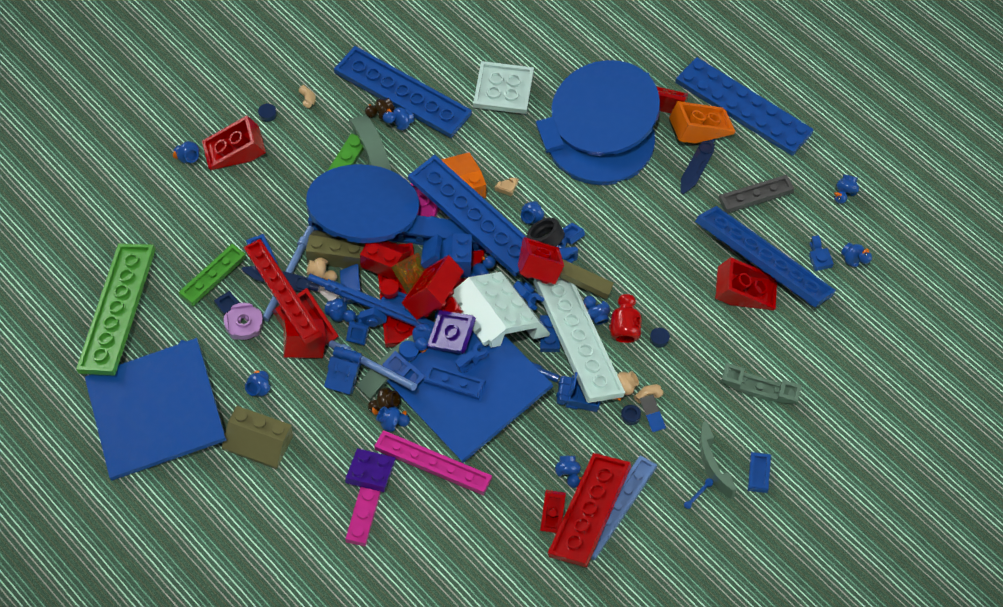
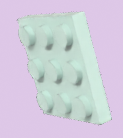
(503, 87)

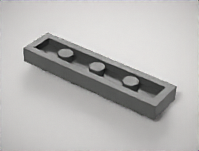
(756, 194)

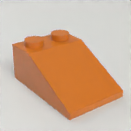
(700, 122)
(468, 170)

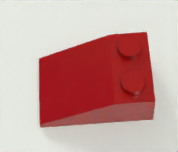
(234, 144)
(745, 286)
(315, 312)

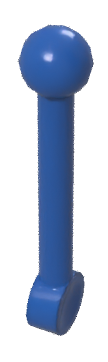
(708, 483)

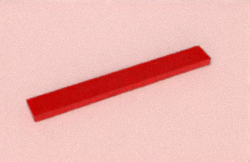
(283, 292)

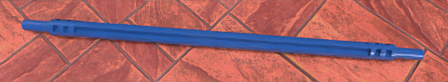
(389, 309)

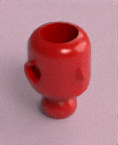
(626, 320)

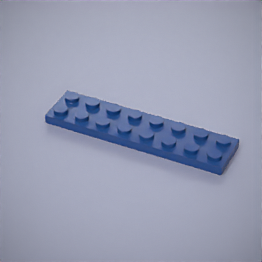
(403, 90)
(744, 106)
(470, 211)
(765, 256)

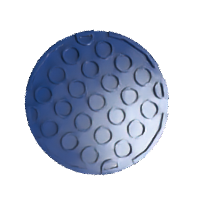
(606, 107)
(606, 168)
(362, 203)

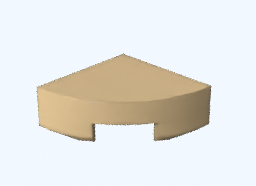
(507, 186)

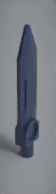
(697, 165)
(297, 282)

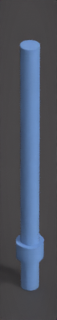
(302, 244)
(380, 369)

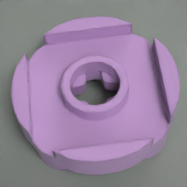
(243, 331)

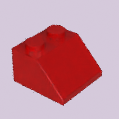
(381, 256)
(540, 261)

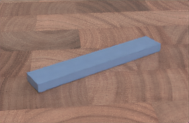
(633, 485)

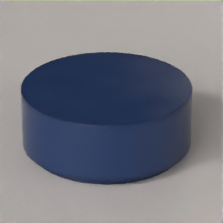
(267, 112)
(659, 337)
(630, 415)

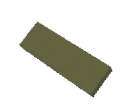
(586, 279)

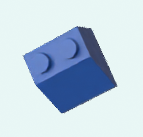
(460, 249)

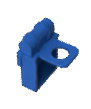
(343, 370)
(572, 395)

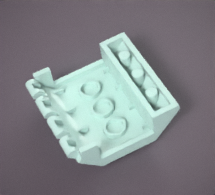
(497, 308)

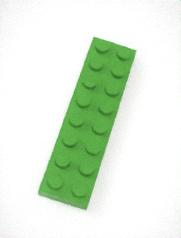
(116, 309)

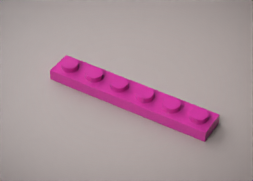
(433, 462)

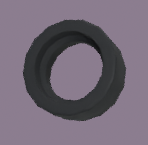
(545, 226)

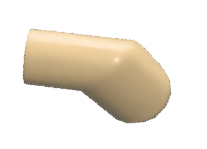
(309, 96)
(649, 390)

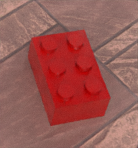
(433, 287)

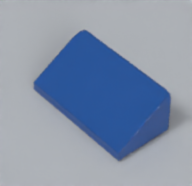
(350, 278)

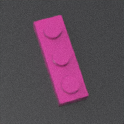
(362, 516)

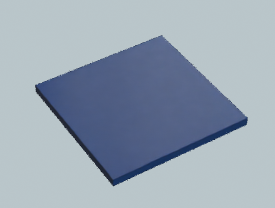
(155, 409)
(470, 423)

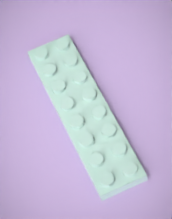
(580, 341)

